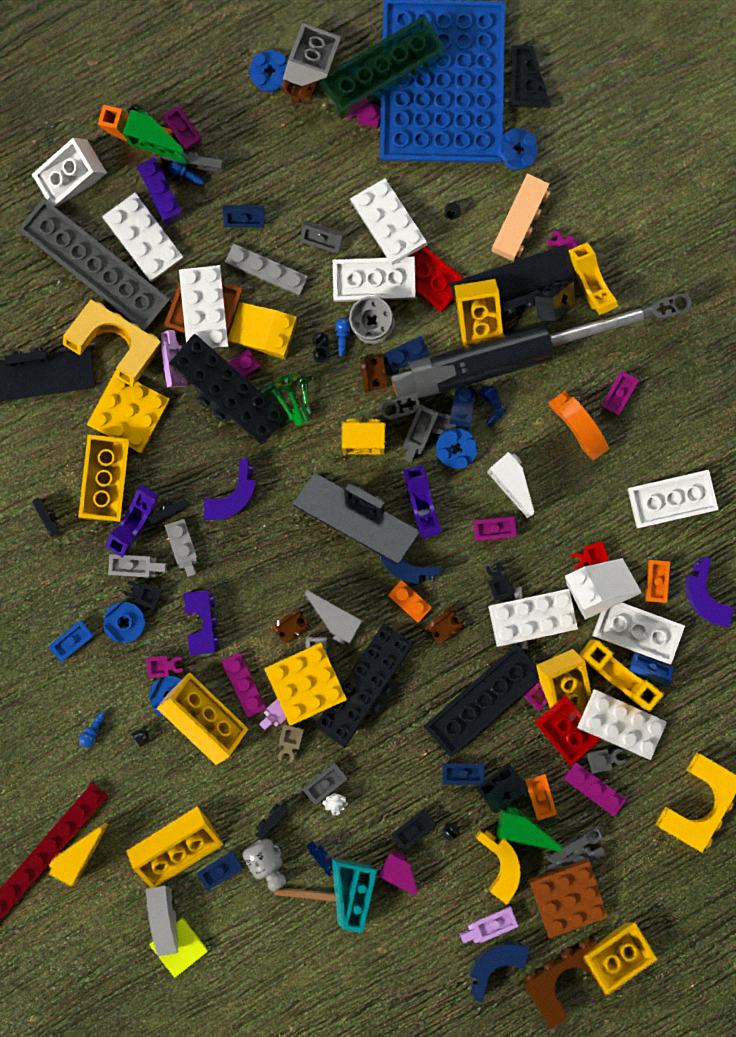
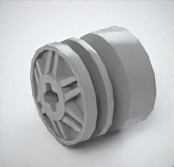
(371, 308)

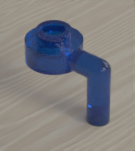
(491, 394)

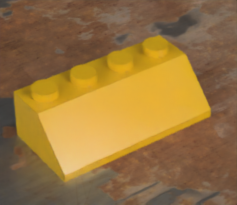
(103, 478)
(203, 719)
(174, 848)

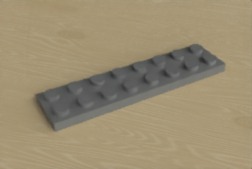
(94, 265)

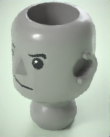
(264, 861)

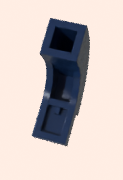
(410, 573)
(494, 956)

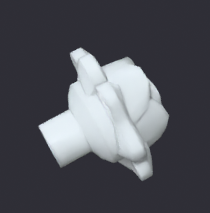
(335, 803)

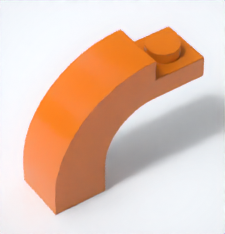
(114, 121)
(581, 424)

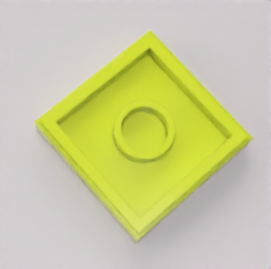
(189, 949)

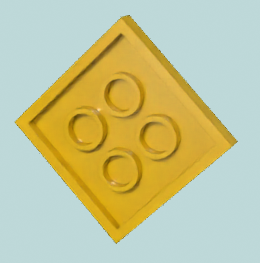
(128, 412)
(305, 684)

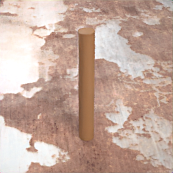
(308, 894)

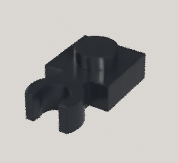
(500, 585)
(146, 595)

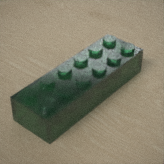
(382, 67)

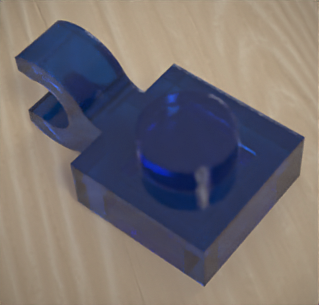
(319, 854)

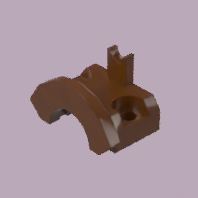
(299, 92)
(373, 373)
(290, 625)
(444, 625)

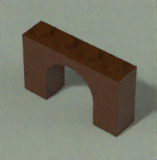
(542, 983)

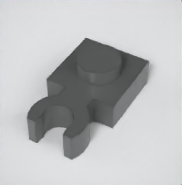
(601, 760)

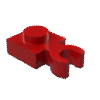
(592, 555)

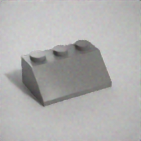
(311, 55)

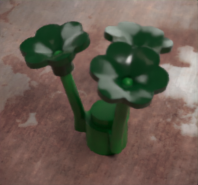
(299, 413)

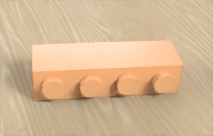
(518, 221)

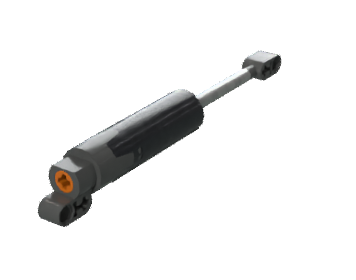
(504, 355)

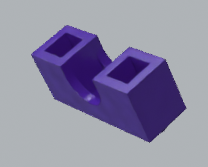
(160, 191)
(205, 639)

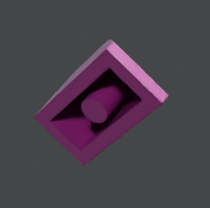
(398, 872)

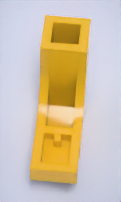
(591, 280)
(509, 874)

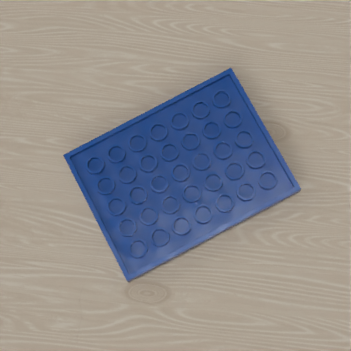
(457, 103)

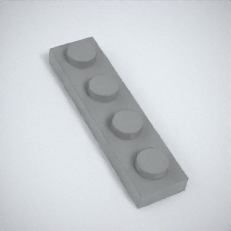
(266, 269)

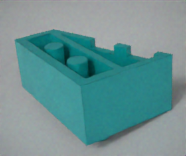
(352, 892)

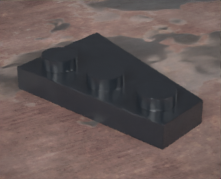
(526, 80)

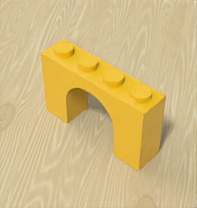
(97, 320)
(604, 663)
(699, 832)

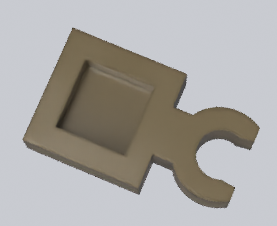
(290, 739)

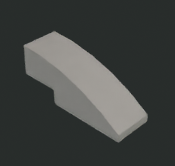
(162, 920)

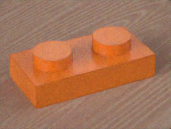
(657, 581)
(409, 601)
(541, 797)

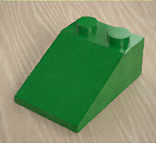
(148, 135)
(518, 828)

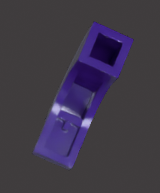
(421, 501)
(236, 502)
(133, 522)
(701, 601)

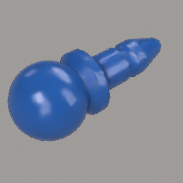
(177, 168)
(343, 327)
(88, 738)

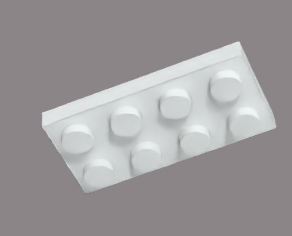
(388, 221)
(143, 237)
(373, 277)
(204, 305)
(672, 499)
(533, 617)
(639, 631)
(622, 724)

